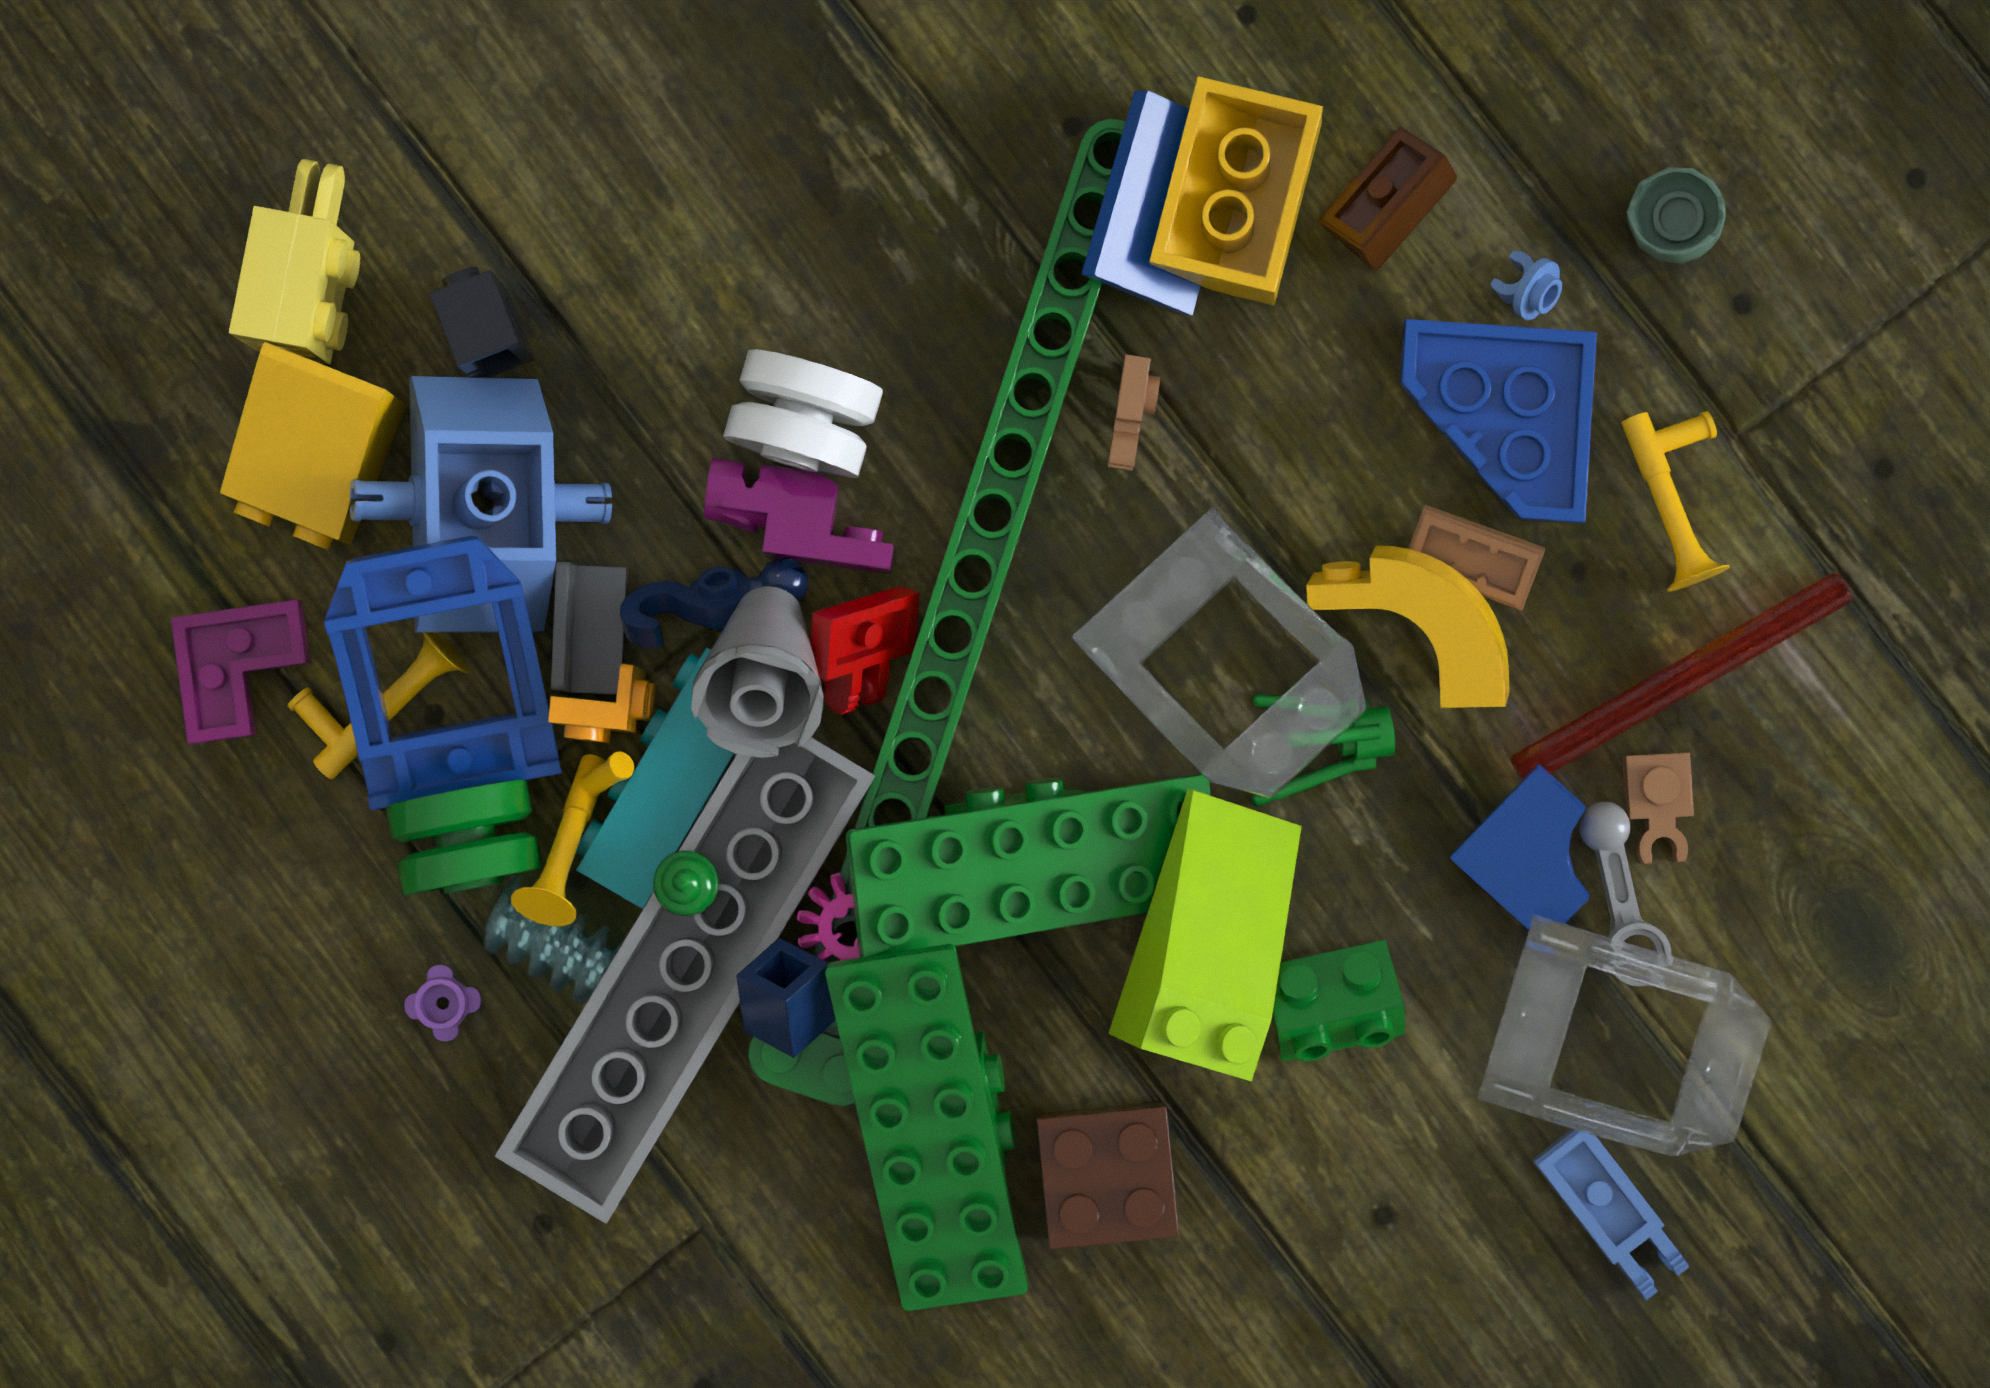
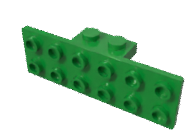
(1013, 863)
(930, 1125)

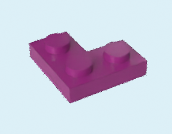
(218, 653)

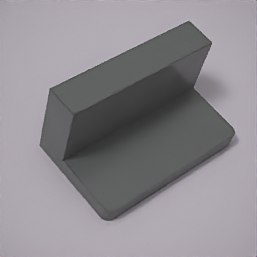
(588, 628)

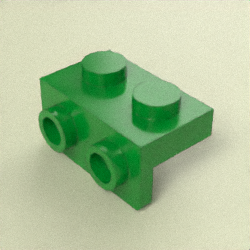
(1337, 1002)

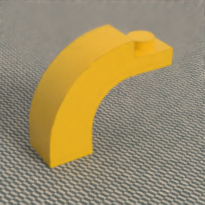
(1437, 600)

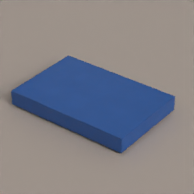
(1134, 207)

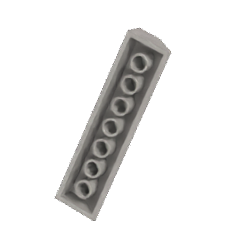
(677, 977)

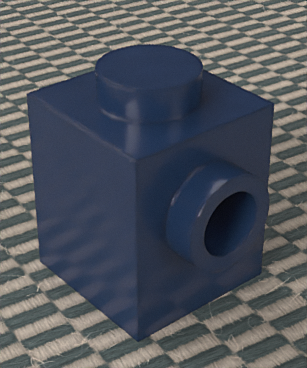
(785, 997)

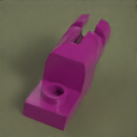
(797, 516)

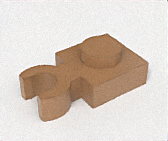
(1136, 396)
(1658, 791)

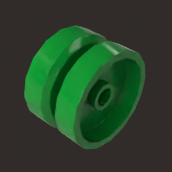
(464, 838)

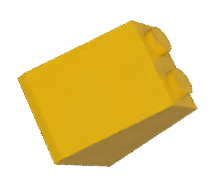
(304, 442)

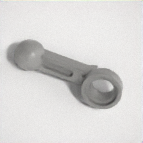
(1605, 830)

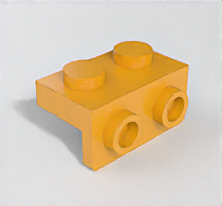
(596, 719)

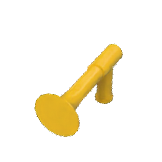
(1648, 449)
(433, 660)
(546, 899)

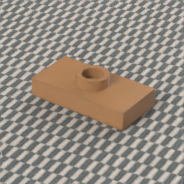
(1491, 560)

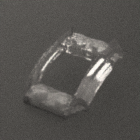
(1172, 593)
(1540, 1013)

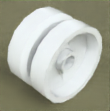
(805, 405)

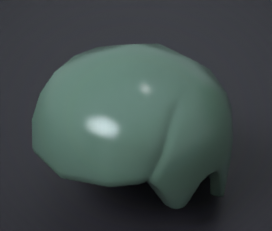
(1676, 215)

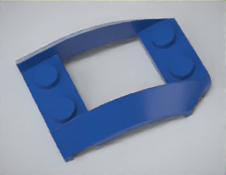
(455, 756)

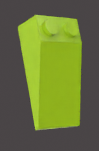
(1212, 939)

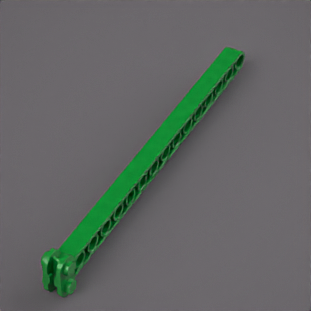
(821, 1066)

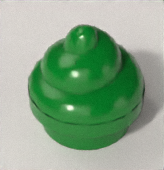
(686, 883)

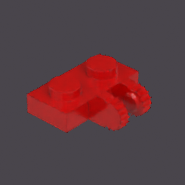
(857, 642)

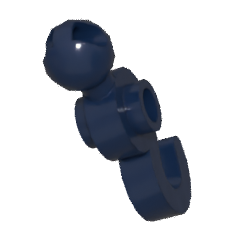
(707, 601)

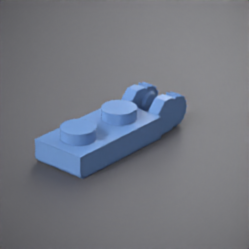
(1607, 1205)

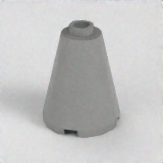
(760, 678)

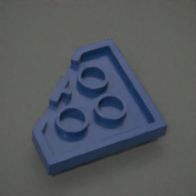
(1510, 407)

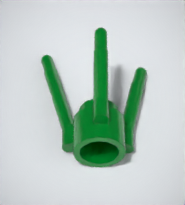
(1364, 740)

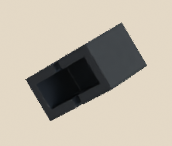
(481, 323)

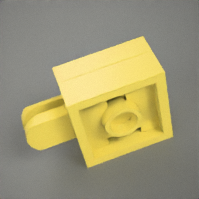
(298, 270)

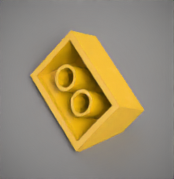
(1236, 189)

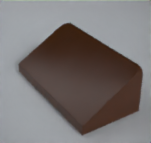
(1389, 198)

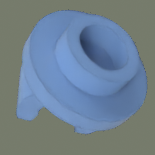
(1535, 291)

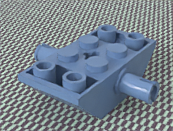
(491, 439)

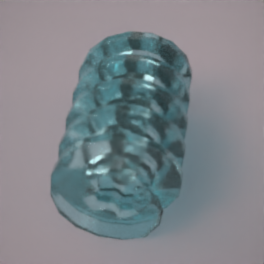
(556, 947)

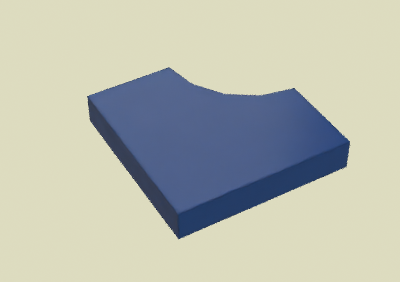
(1524, 851)

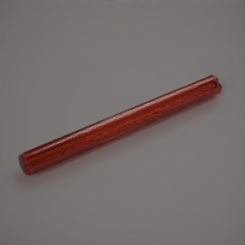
(1684, 676)

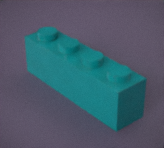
(659, 799)

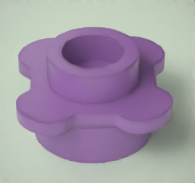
(425, 1008)

